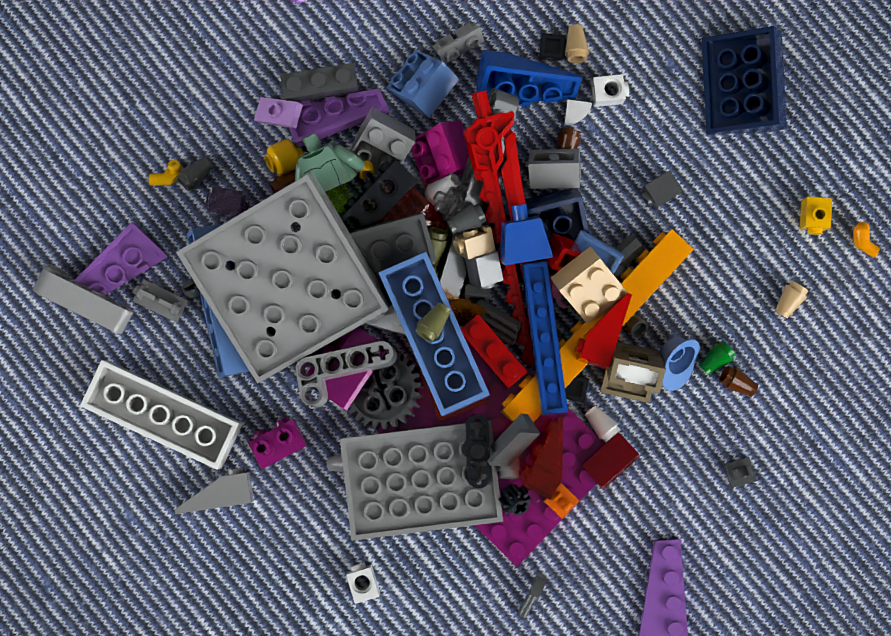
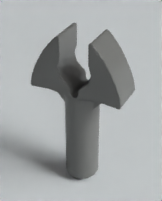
(535, 590)

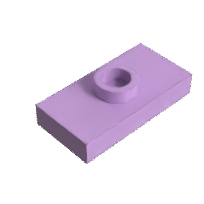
(278, 112)

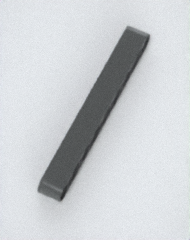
(451, 266)

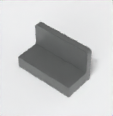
(513, 441)

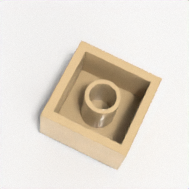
(588, 285)

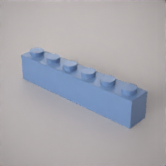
(225, 354)

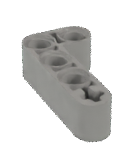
(60, 289)
(346, 368)

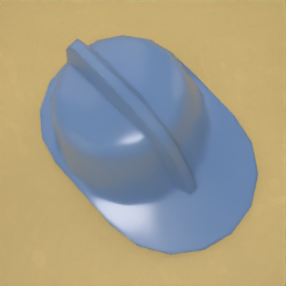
(679, 361)

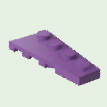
(336, 114)
(122, 260)

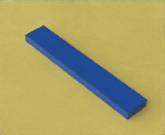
(544, 338)

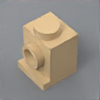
(474, 242)

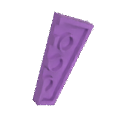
(665, 594)

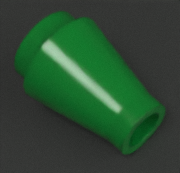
(717, 357)

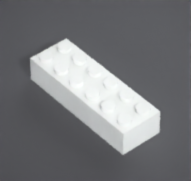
(161, 414)

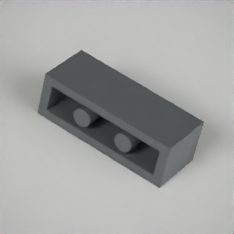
(320, 83)

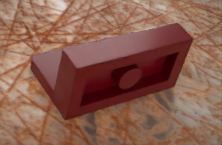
(611, 461)

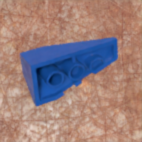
(525, 78)

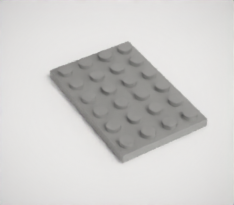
(416, 482)

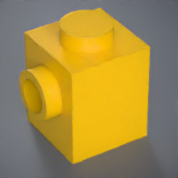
(815, 215)

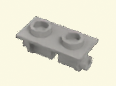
(467, 38)
(159, 300)

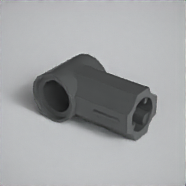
(631, 248)

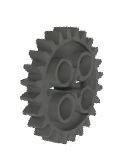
(403, 381)

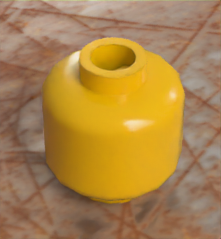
(282, 157)

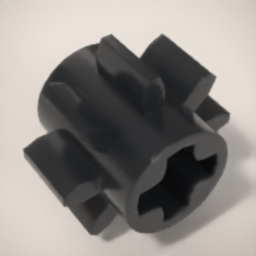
(515, 499)

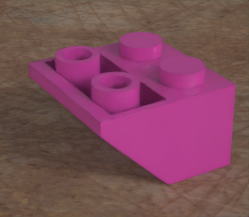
(440, 152)

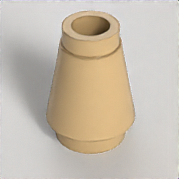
(576, 45)
(791, 299)

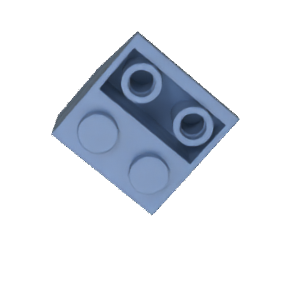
(422, 82)

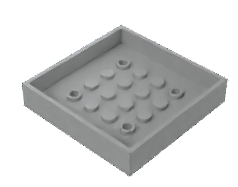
(284, 278)

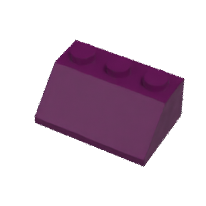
(346, 388)

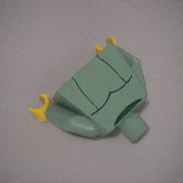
(330, 163)

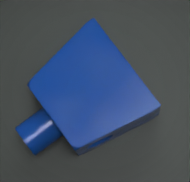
(523, 238)

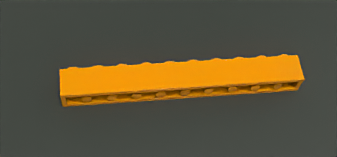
(641, 282)

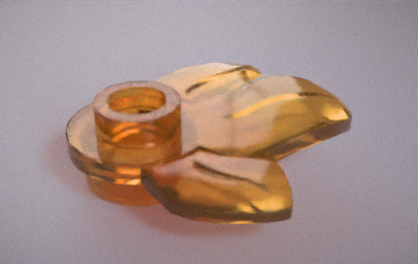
(465, 310)

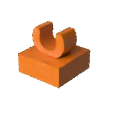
(561, 501)

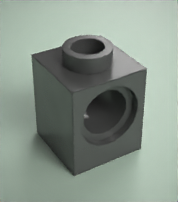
(661, 190)

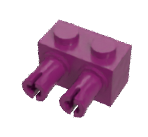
(277, 443)

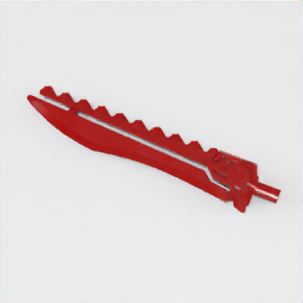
(486, 156)

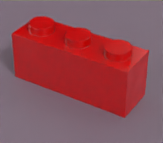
(493, 351)

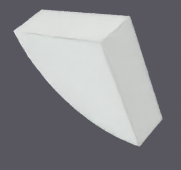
(576, 111)

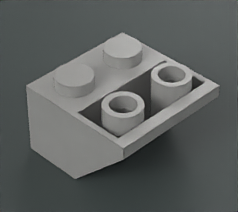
(382, 139)

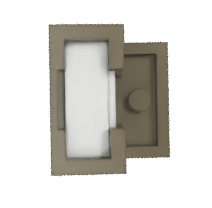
(634, 373)

